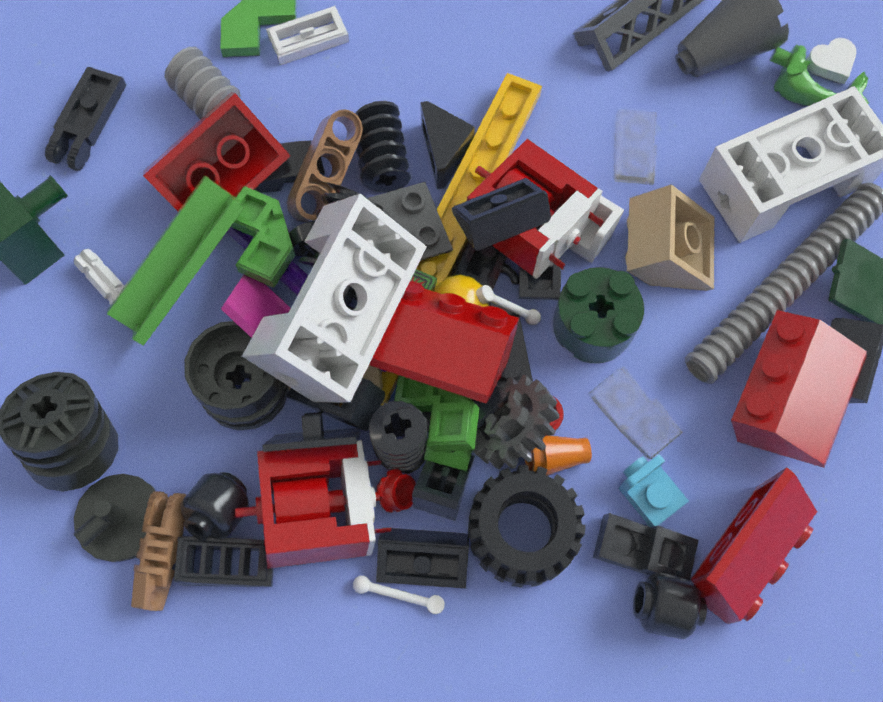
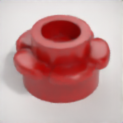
(396, 491)

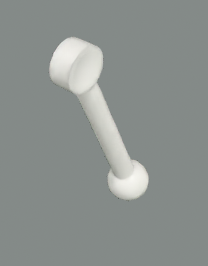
(486, 295)
(434, 604)

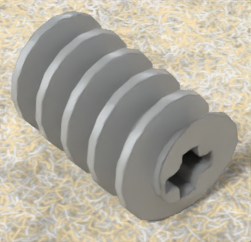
(197, 81)

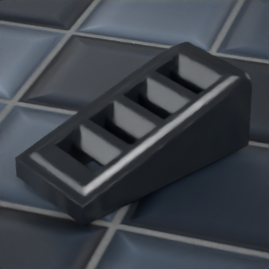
(354, 413)
(186, 558)

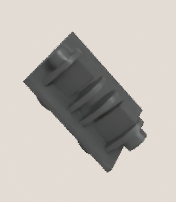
(416, 212)

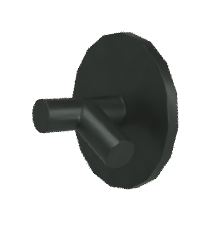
(112, 517)

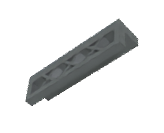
(625, 13)

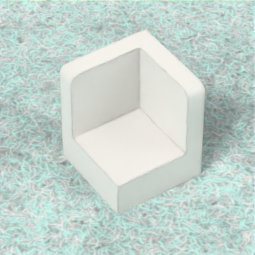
(596, 237)

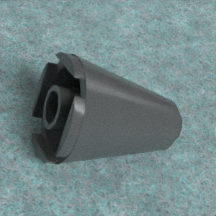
(732, 34)

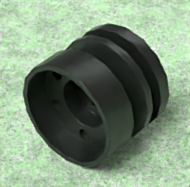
(217, 365)
(58, 431)

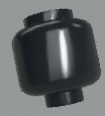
(212, 505)
(669, 605)

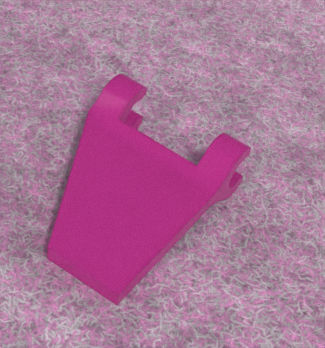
(251, 302)

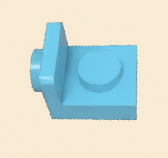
(651, 490)

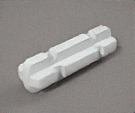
(98, 274)

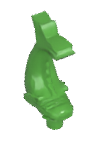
(797, 84)

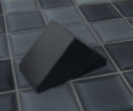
(445, 140)
(440, 489)

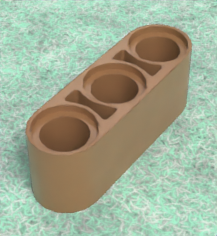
(336, 151)

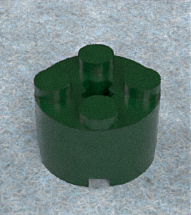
(596, 293)

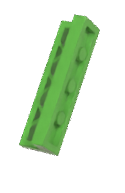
(175, 259)

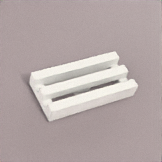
(310, 39)

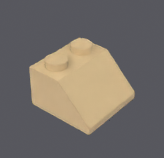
(670, 240)

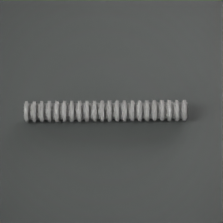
(785, 284)

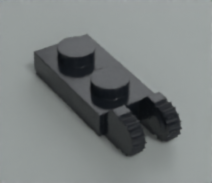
(84, 117)

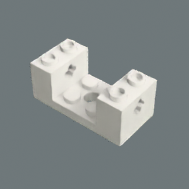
(763, 174)
(321, 342)

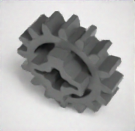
(518, 424)

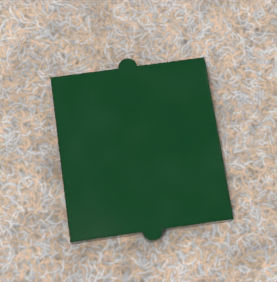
(858, 282)

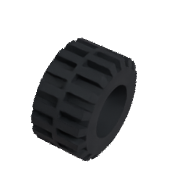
(545, 494)

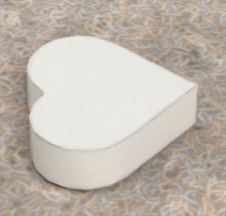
(833, 60)

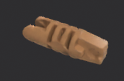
(157, 551)

